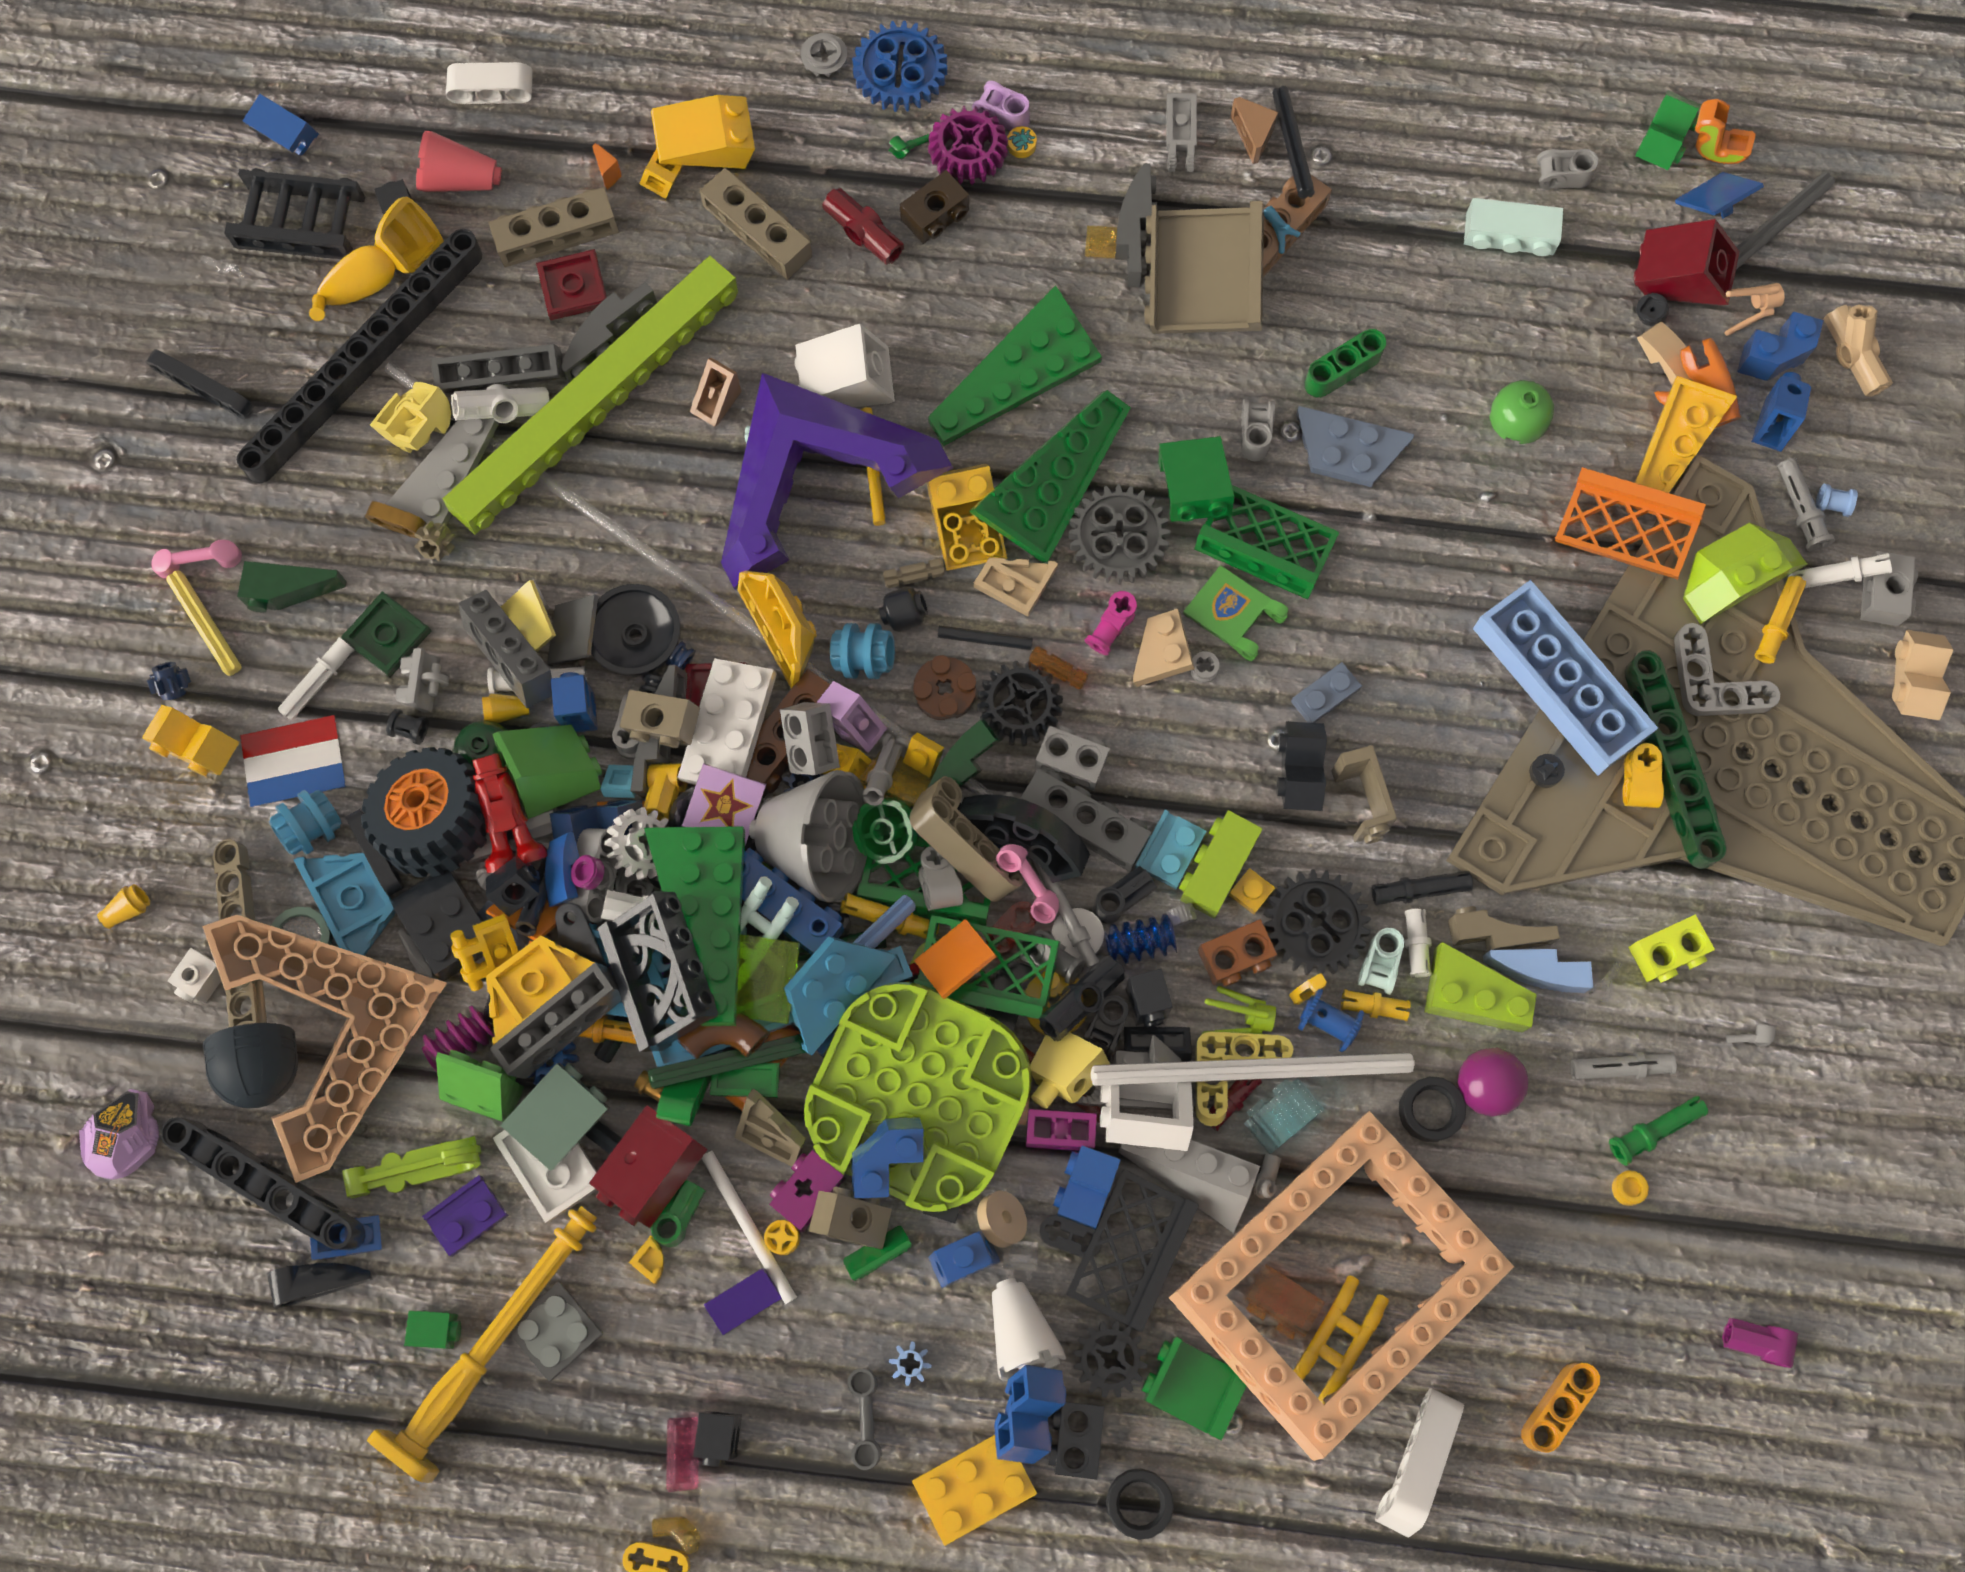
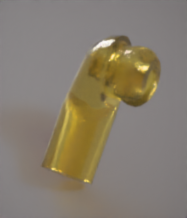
(681, 1529)

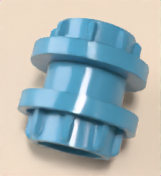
(860, 650)
(305, 822)

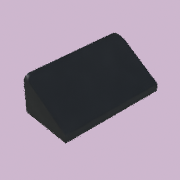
(1175, 1038)

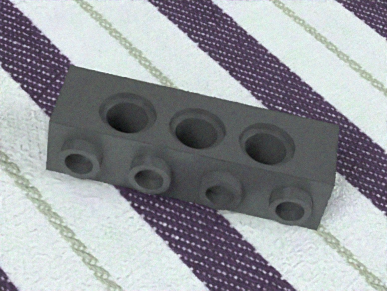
(498, 367)
(506, 648)
(1123, 851)
(558, 1022)

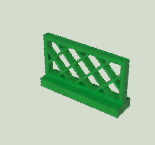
(1282, 571)
(885, 894)
(997, 999)

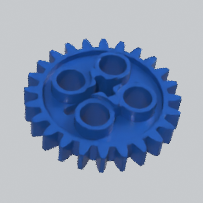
(927, 68)

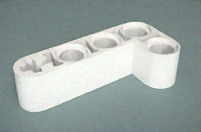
(1411, 1497)

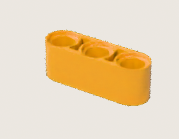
(1576, 1401)

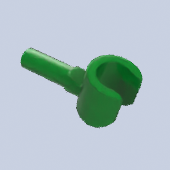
(901, 149)

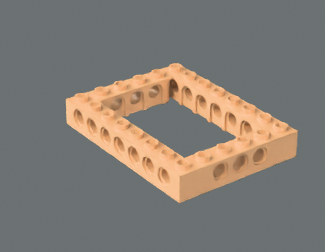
(1205, 1304)

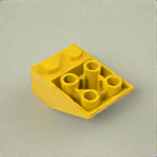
(962, 535)

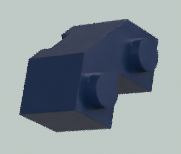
(596, 817)

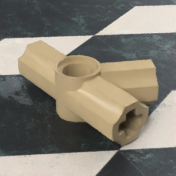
(1858, 347)

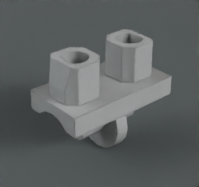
(424, 680)

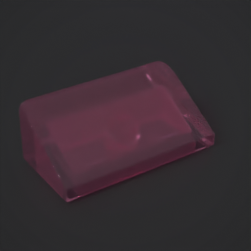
(681, 1465)

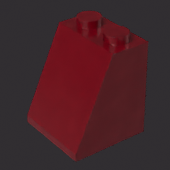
(1688, 263)

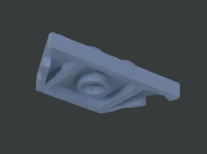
(1349, 447)

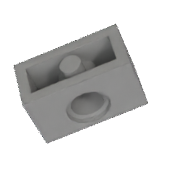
(1882, 605)

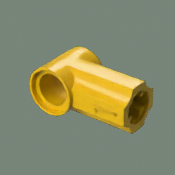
(663, 788)

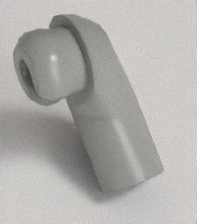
(1265, 1181)

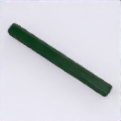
(724, 1062)

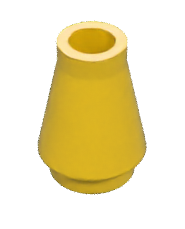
(502, 707)
(125, 905)

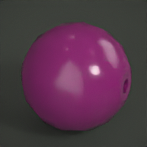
(1493, 1082)

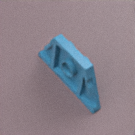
(348, 898)
(830, 984)

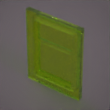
(764, 971)

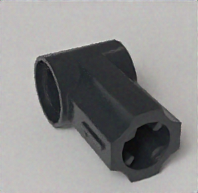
(1125, 894)

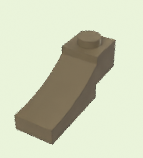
(1476, 926)

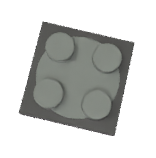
(555, 1331)

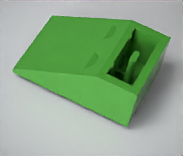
(477, 1085)

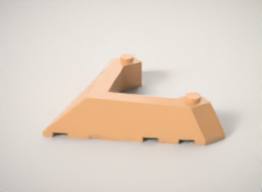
(382, 1015)

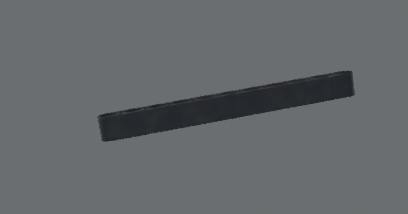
(360, 369)

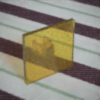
(906, 782)

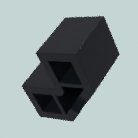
(1303, 775)

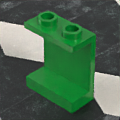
(1196, 478)
(1194, 1387)

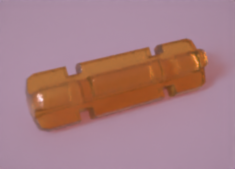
(1058, 667)

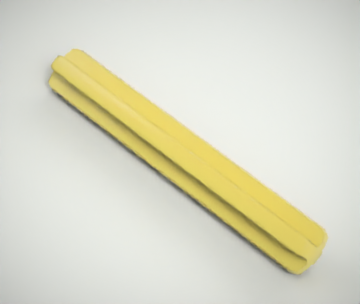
(203, 623)

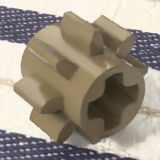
(434, 541)

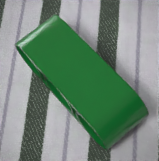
(1350, 351)
(682, 1101)

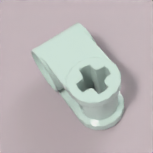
(1381, 967)

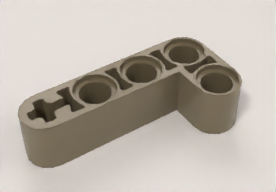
(959, 841)

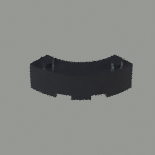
(1036, 829)

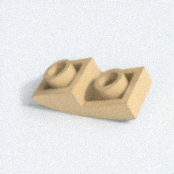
(1664, 347)

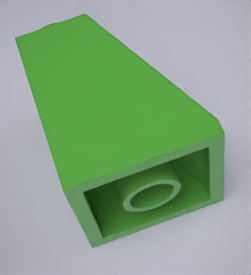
(548, 766)

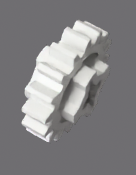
(633, 849)

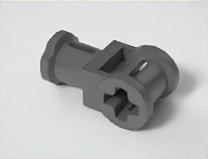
(1066, 964)

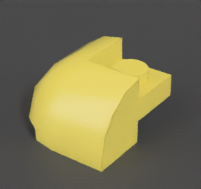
(414, 416)

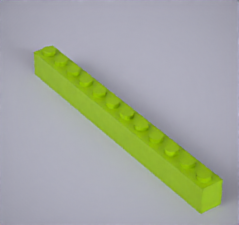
(591, 396)

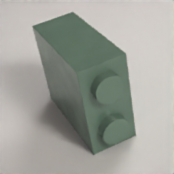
(556, 1115)

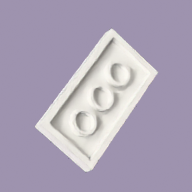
(728, 719)

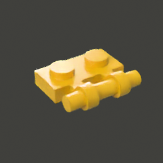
(494, 941)

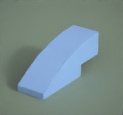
(1542, 969)

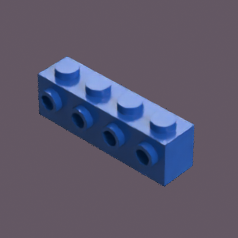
(809, 923)

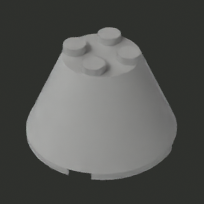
(811, 835)

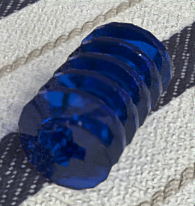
(1141, 938)

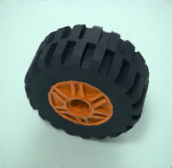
(425, 812)

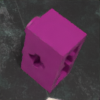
(1060, 1130)
(785, 1194)

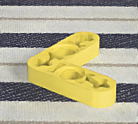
(1220, 1090)

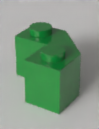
(1668, 129)

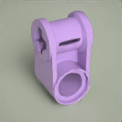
(1003, 103)

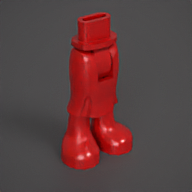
(502, 813)

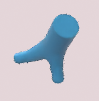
(1280, 226)

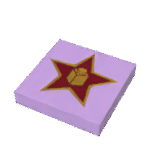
(723, 800)

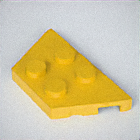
(529, 982)

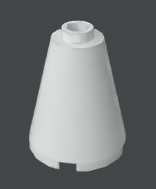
(1021, 1331)

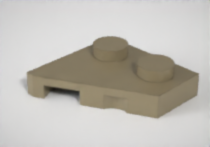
(769, 1130)

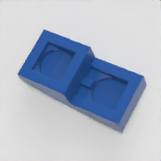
(559, 861)
(371, 1242)

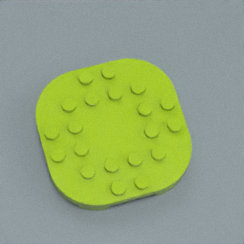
(926, 1058)

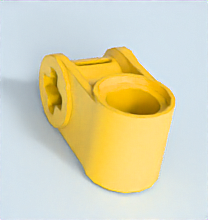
(1643, 783)

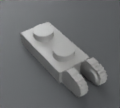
(1181, 128)

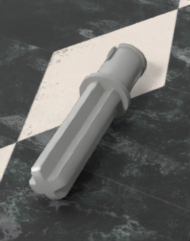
(880, 778)

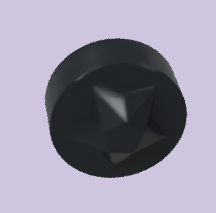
(1652, 309)
(1547, 770)

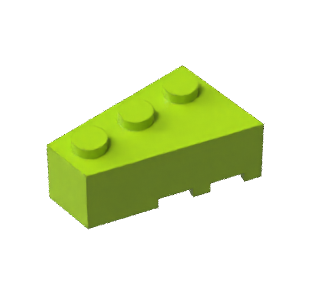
(1475, 993)

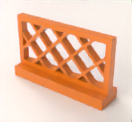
(1640, 498)

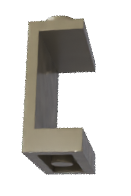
(1365, 764)

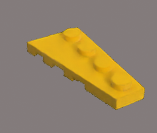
(1682, 429)

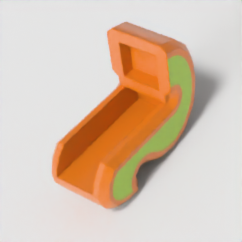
(1716, 142)

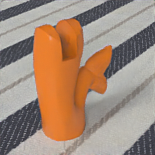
(1713, 374)

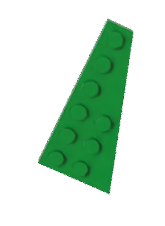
(1030, 360)
(1043, 492)
(707, 876)

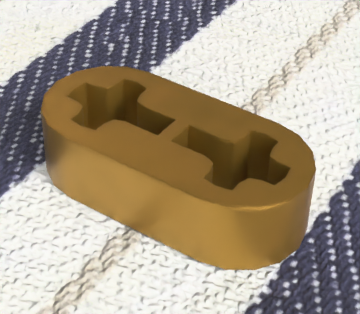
(394, 519)

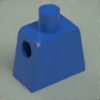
(1788, 398)
(963, 1258)

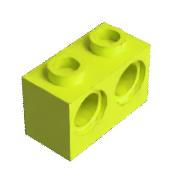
(1669, 944)

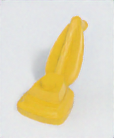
(401, 243)

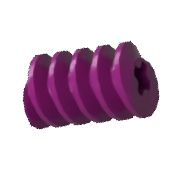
(458, 1037)

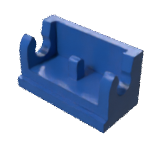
(280, 125)

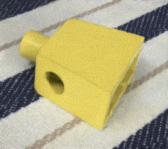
(1064, 1068)

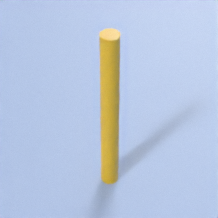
(875, 490)

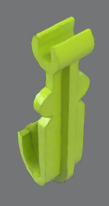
(415, 1167)

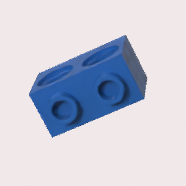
(574, 702)

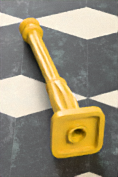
(455, 1387)

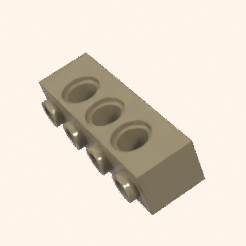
(547, 240)
(783, 256)

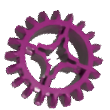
(968, 132)

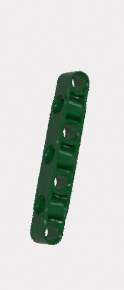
(1693, 814)

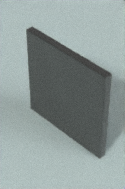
(573, 630)

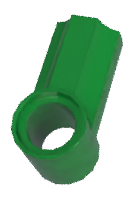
(678, 1210)

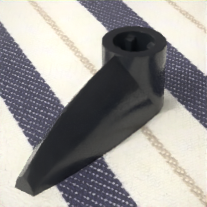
(309, 1281)

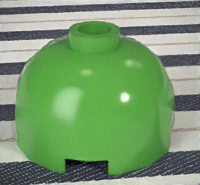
(1522, 411)

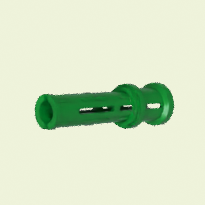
(1645, 1136)

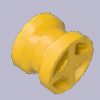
(776, 1237)

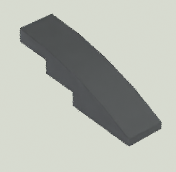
(673, 685)

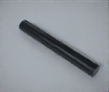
(985, 637)

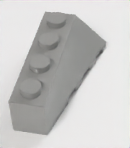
(1202, 1175)

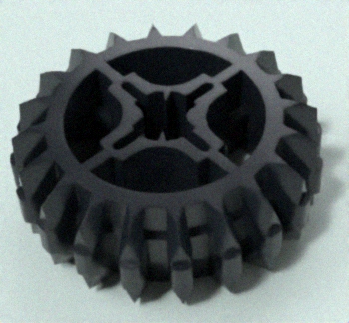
(1007, 709)

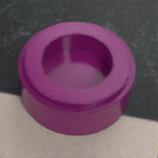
(587, 872)

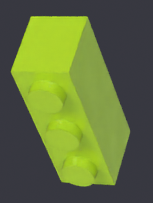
(1219, 863)

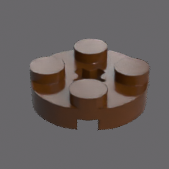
(943, 670)

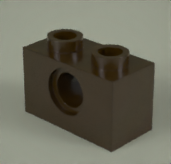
(941, 193)

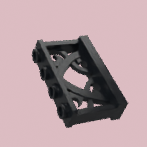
(630, 970)

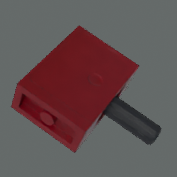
(643, 1166)

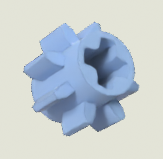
(904, 1355)

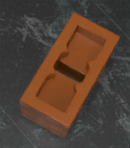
(1233, 946)

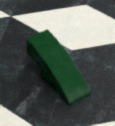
(961, 758)

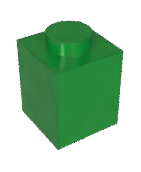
(432, 1329)

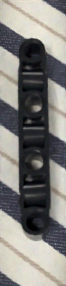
(262, 1183)

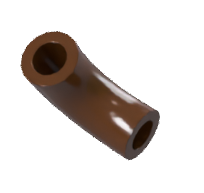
(745, 1037)

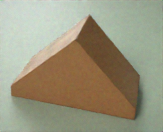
(1254, 126)
(715, 392)

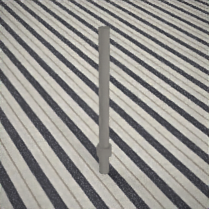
(1077, 935)

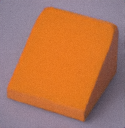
(608, 166)

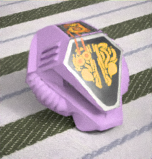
(120, 1136)

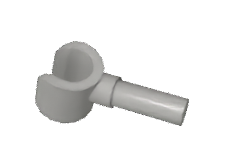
(1763, 1037)

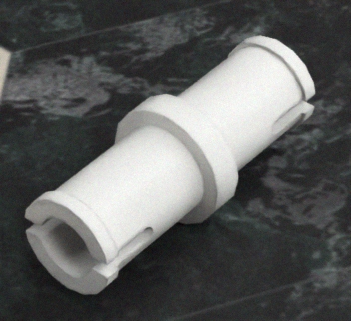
(1418, 943)

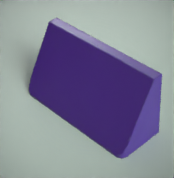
(742, 1301)

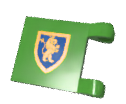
(1230, 608)

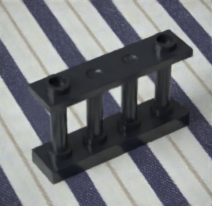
(289, 241)

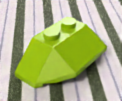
(1738, 569)

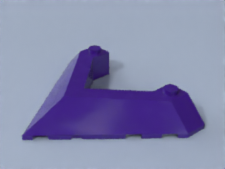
(800, 420)

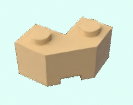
(1919, 674)

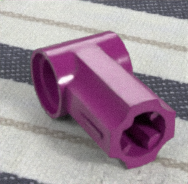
(1769, 1343)

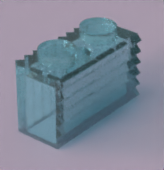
(1283, 1115)

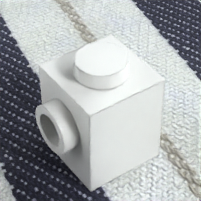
(195, 977)

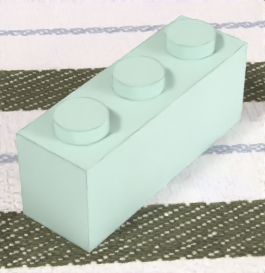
(1513, 226)

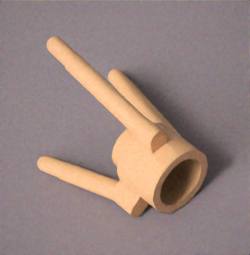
(1763, 298)

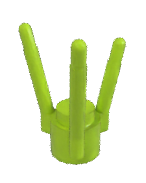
(1257, 1013)

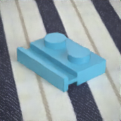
(1170, 849)

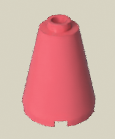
(453, 167)

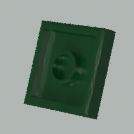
(386, 634)

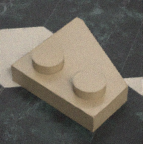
(1015, 582)
(1163, 649)

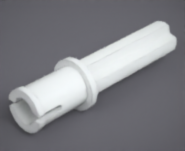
(315, 679)

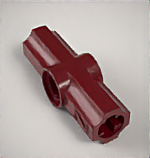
(863, 226)

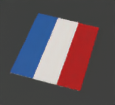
(291, 760)

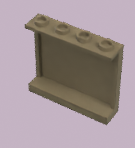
(1205, 270)

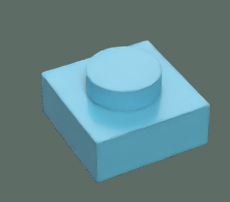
(618, 782)

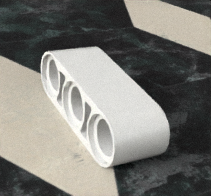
(489, 83)

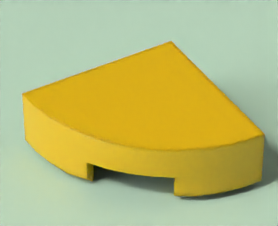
(1308, 989)
(649, 1260)

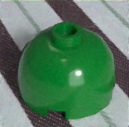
(885, 831)

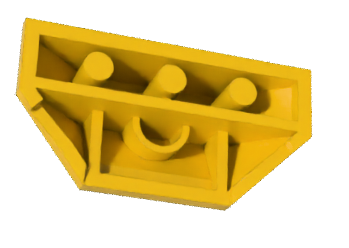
(779, 621)

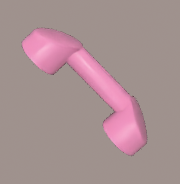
(223, 551)
(1046, 905)

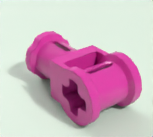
(1112, 622)

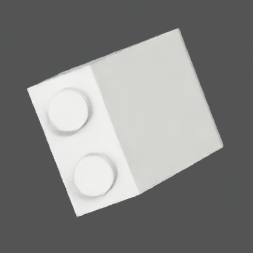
(847, 367)

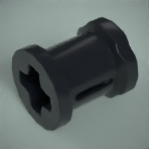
(407, 726)

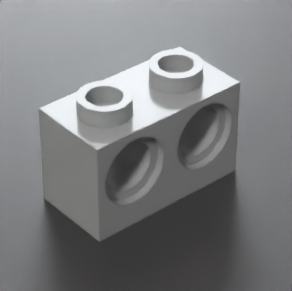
(809, 738)
(1068, 765)

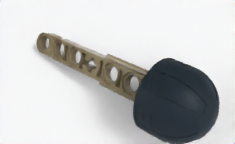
(252, 1058)

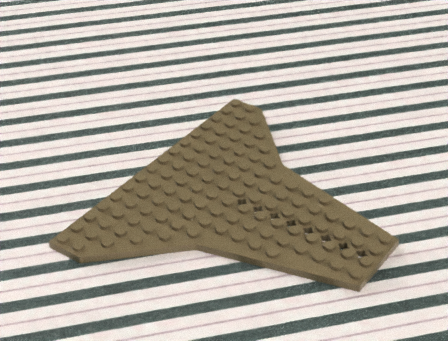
(1772, 834)

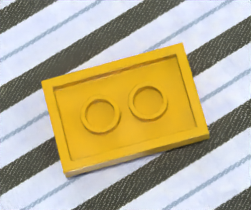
(972, 1490)

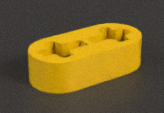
(656, 1552)

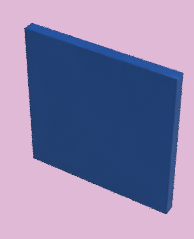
(1719, 194)

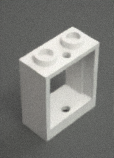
(1149, 1130)

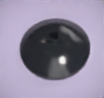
(631, 611)

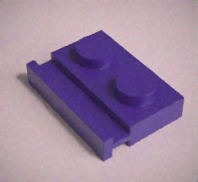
(465, 1216)

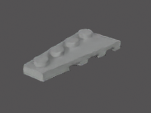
(444, 469)

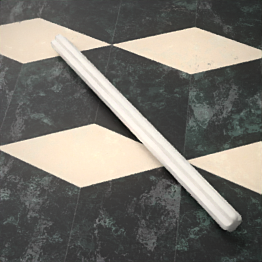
(1251, 1069)

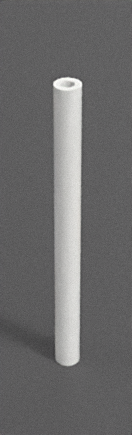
(749, 1227)

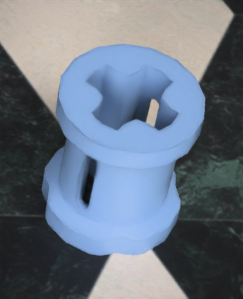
(1836, 500)

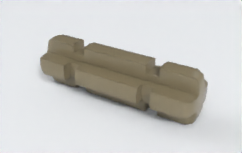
(913, 573)

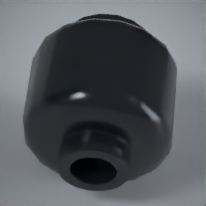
(903, 609)

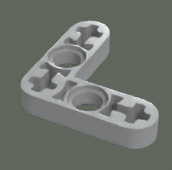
(1712, 691)

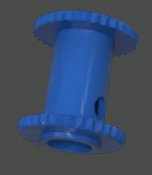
(1334, 1022)

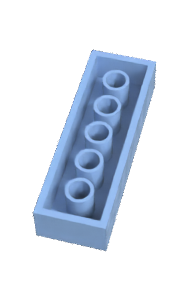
(1564, 677)

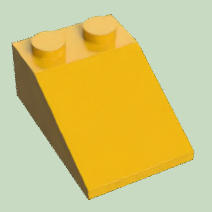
(704, 132)

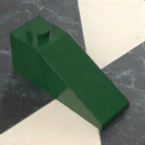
(281, 586)

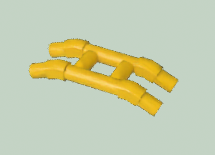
(1361, 1335)

